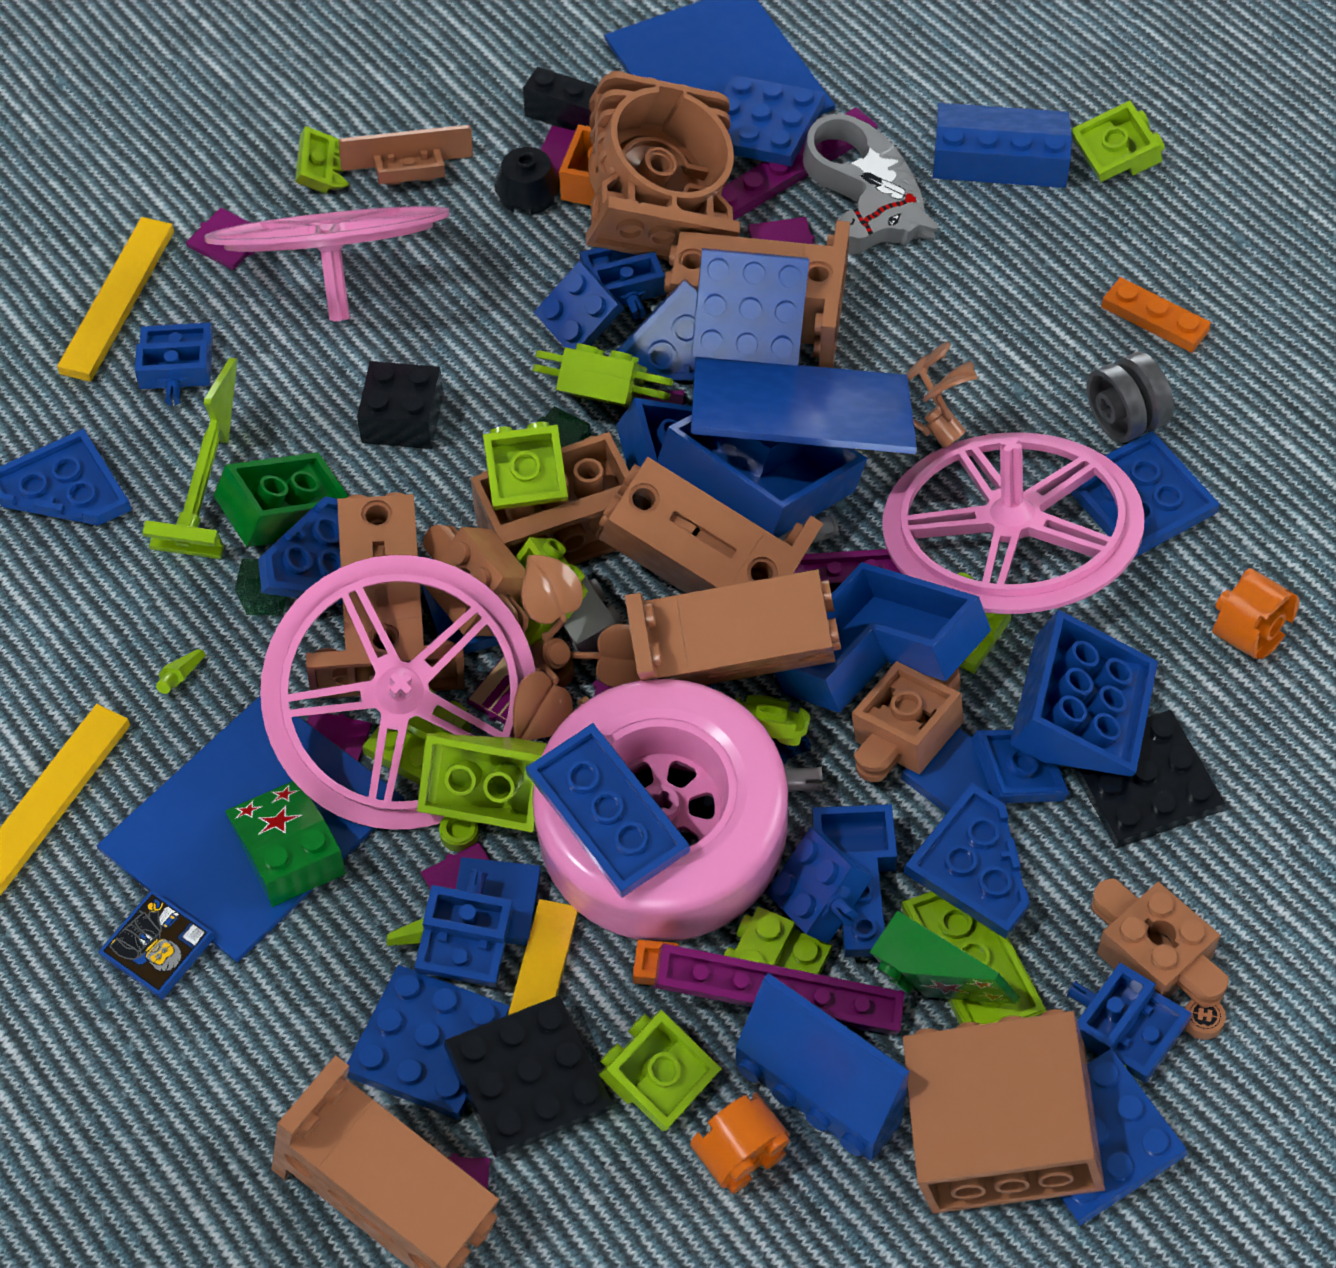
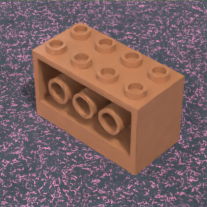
(592, 477)

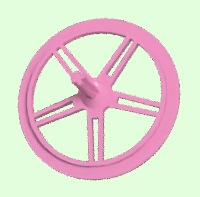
(328, 234)
(1013, 516)
(398, 687)

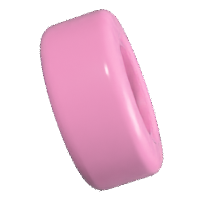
(738, 849)

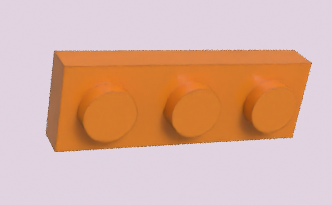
(1156, 314)

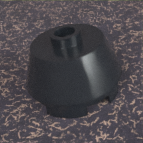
(527, 180)

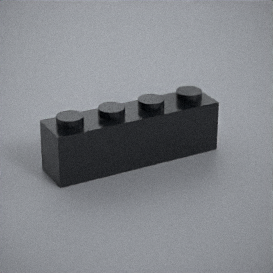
(557, 99)

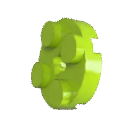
(778, 719)

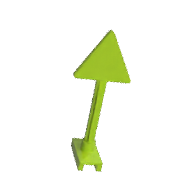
(185, 535)

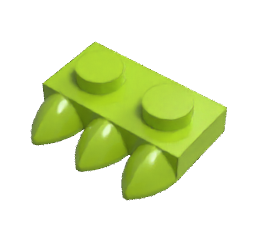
(319, 161)

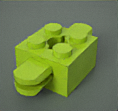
(601, 378)

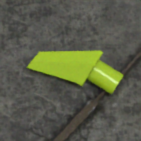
(178, 670)
(406, 934)

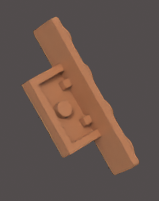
(406, 154)

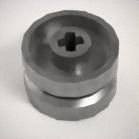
(1130, 397)

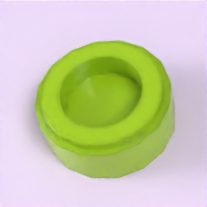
(458, 833)

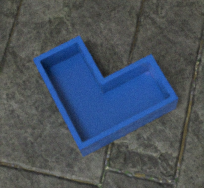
(762, 479)
(889, 620)

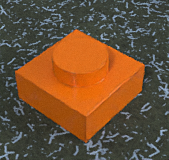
(646, 961)

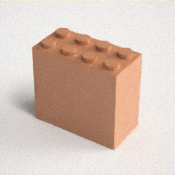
(1002, 1112)

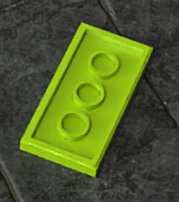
(986, 947)

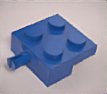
(627, 276)
(174, 358)
(819, 886)
(464, 933)
(1130, 1020)

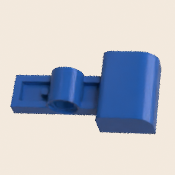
(870, 838)

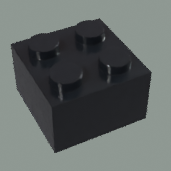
(400, 405)

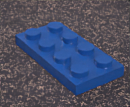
(607, 810)

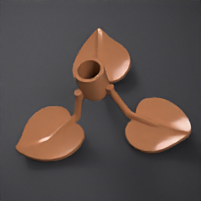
(941, 420)
(546, 595)

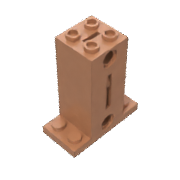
(824, 281)
(369, 530)
(694, 536)
(734, 630)
(381, 1174)

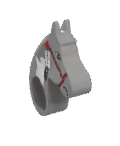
(880, 181)

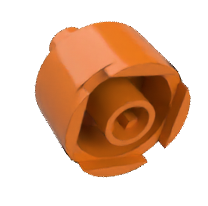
(1255, 614)
(741, 1141)

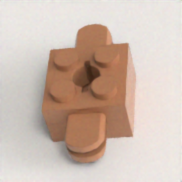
(485, 558)
(888, 722)
(1137, 941)

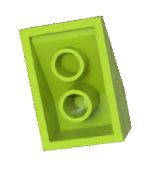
(479, 779)

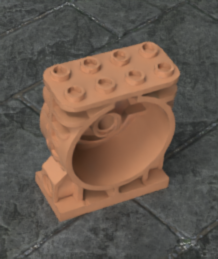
(666, 173)

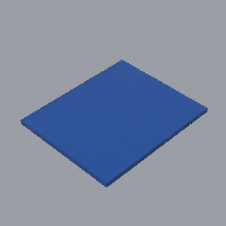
(710, 44)
(803, 405)
(187, 848)

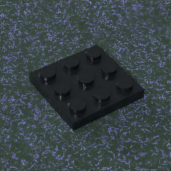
(1162, 794)
(527, 1075)

